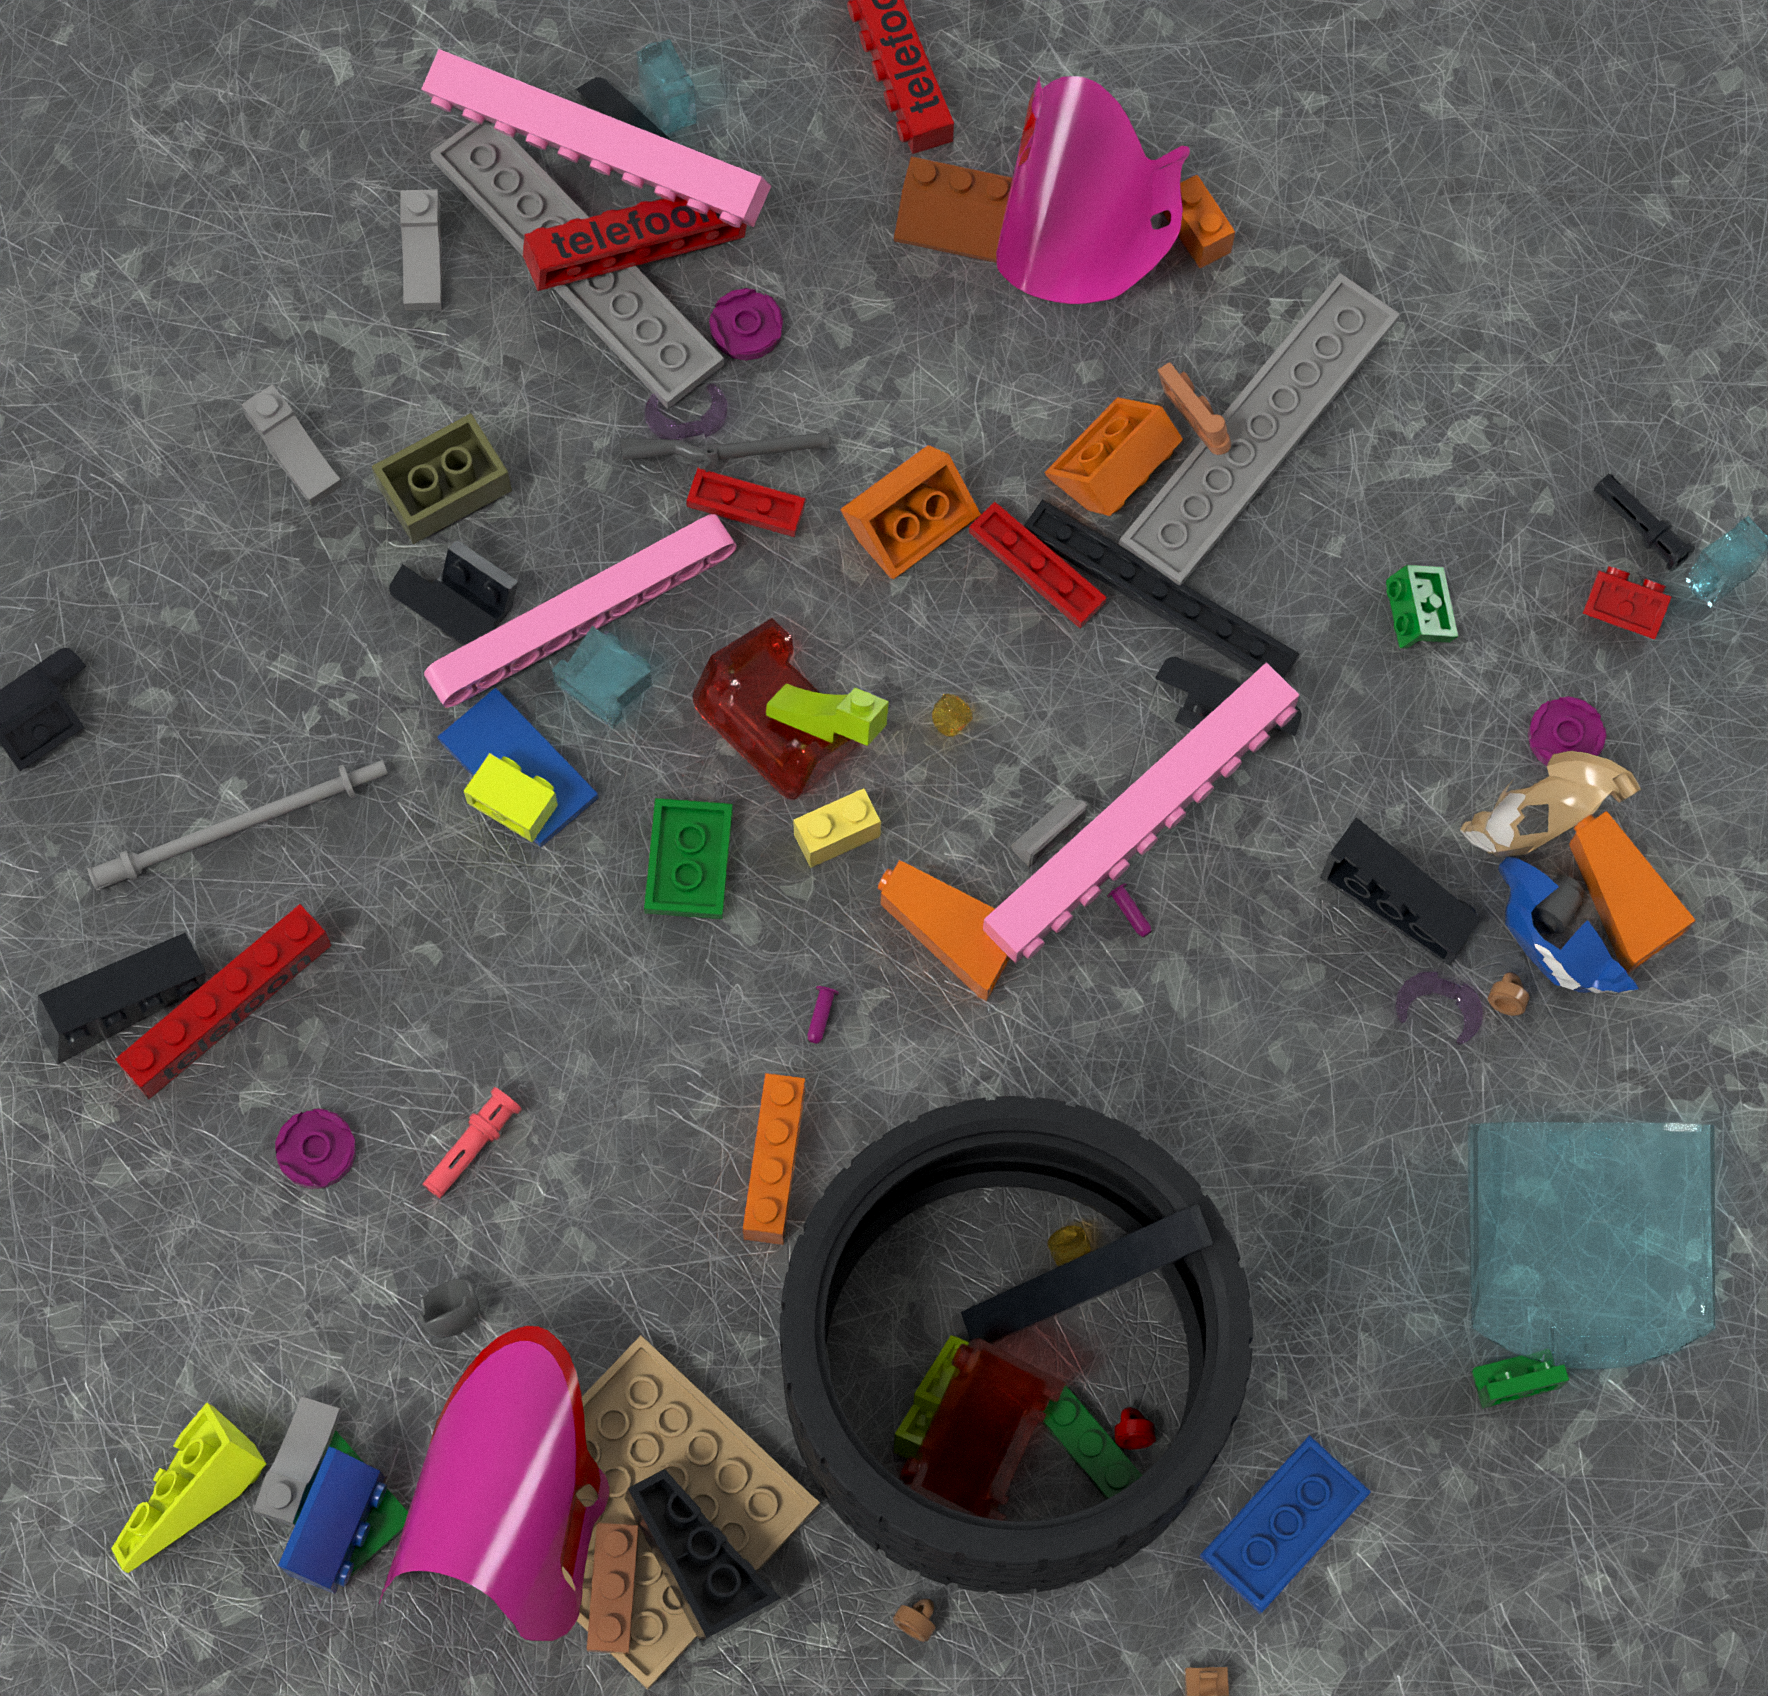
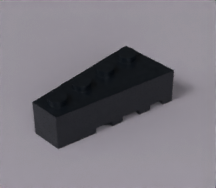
(701, 1566)

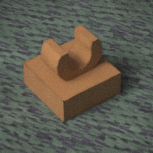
(1206, 1681)

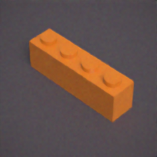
(774, 1159)

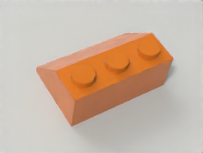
(1115, 455)
(911, 510)

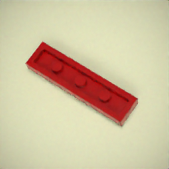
(1037, 564)

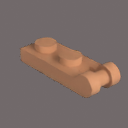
(1195, 409)

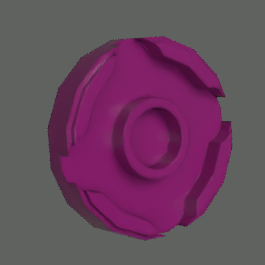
(746, 324)
(1564, 727)
(315, 1149)

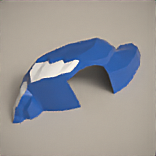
(1582, 962)

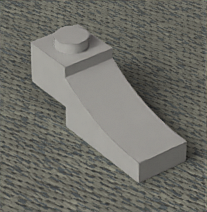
(421, 249)
(291, 444)
(297, 1461)

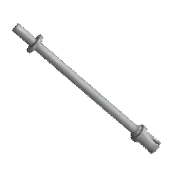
(132, 864)

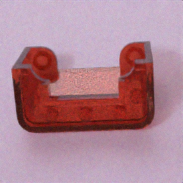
(734, 702)
(980, 1430)

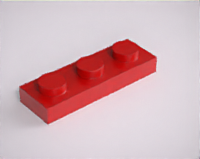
(746, 502)

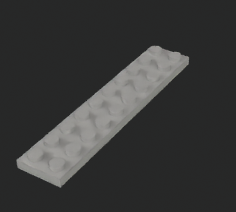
(617, 305)
(1263, 429)

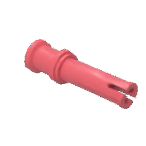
(472, 1141)

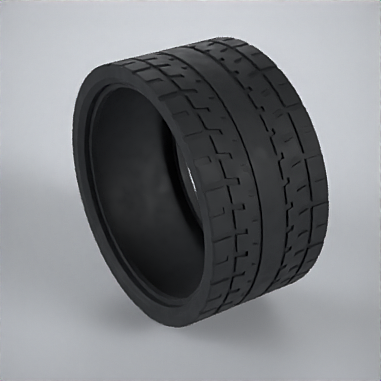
(1044, 1149)

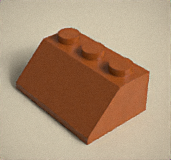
(952, 209)

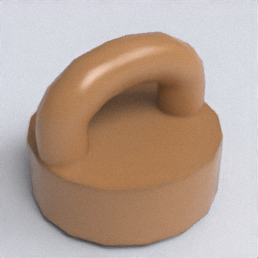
(1508, 995)
(916, 1620)

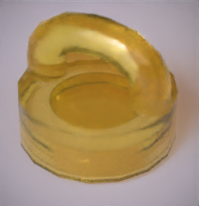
(952, 712)
(1068, 1244)

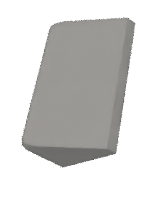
(1049, 830)

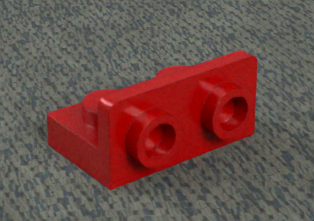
(1627, 603)

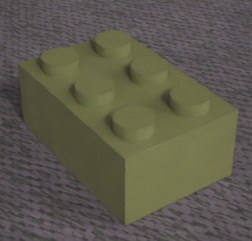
(442, 478)

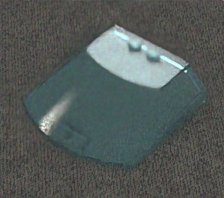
(1592, 1239)

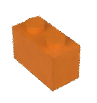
(1203, 225)

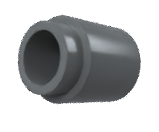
(1559, 907)

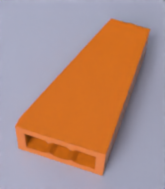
(1627, 892)
(946, 924)

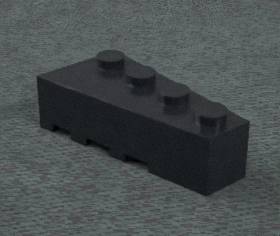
(1399, 892)
(117, 996)

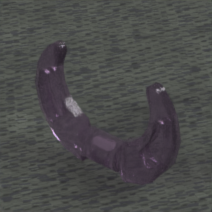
(709, 423)
(1466, 1001)

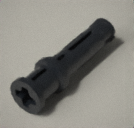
(1655, 533)

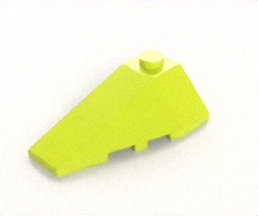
(205, 1475)

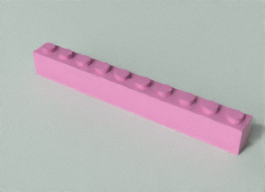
(597, 139)
(1141, 813)

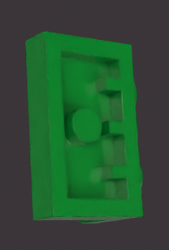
(1421, 605)
(1516, 1380)

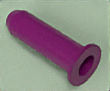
(1130, 910)
(821, 1013)

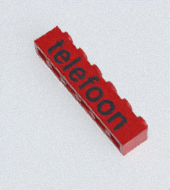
(904, 72)
(621, 240)
(224, 1001)

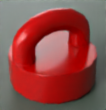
(1134, 1432)

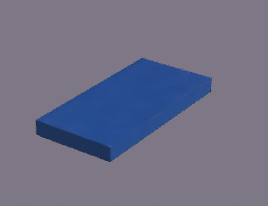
(502, 730)
(1284, 1524)

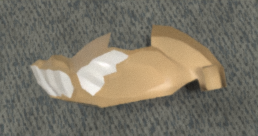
(1572, 791)

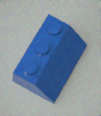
(333, 1521)

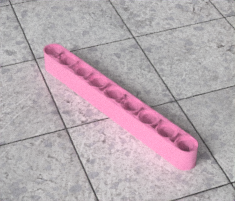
(578, 609)

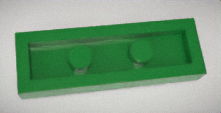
(1089, 1445)

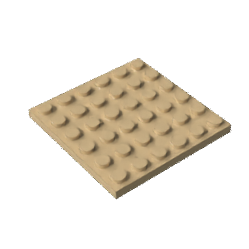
(654, 1419)

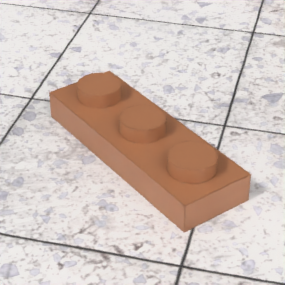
(613, 1588)

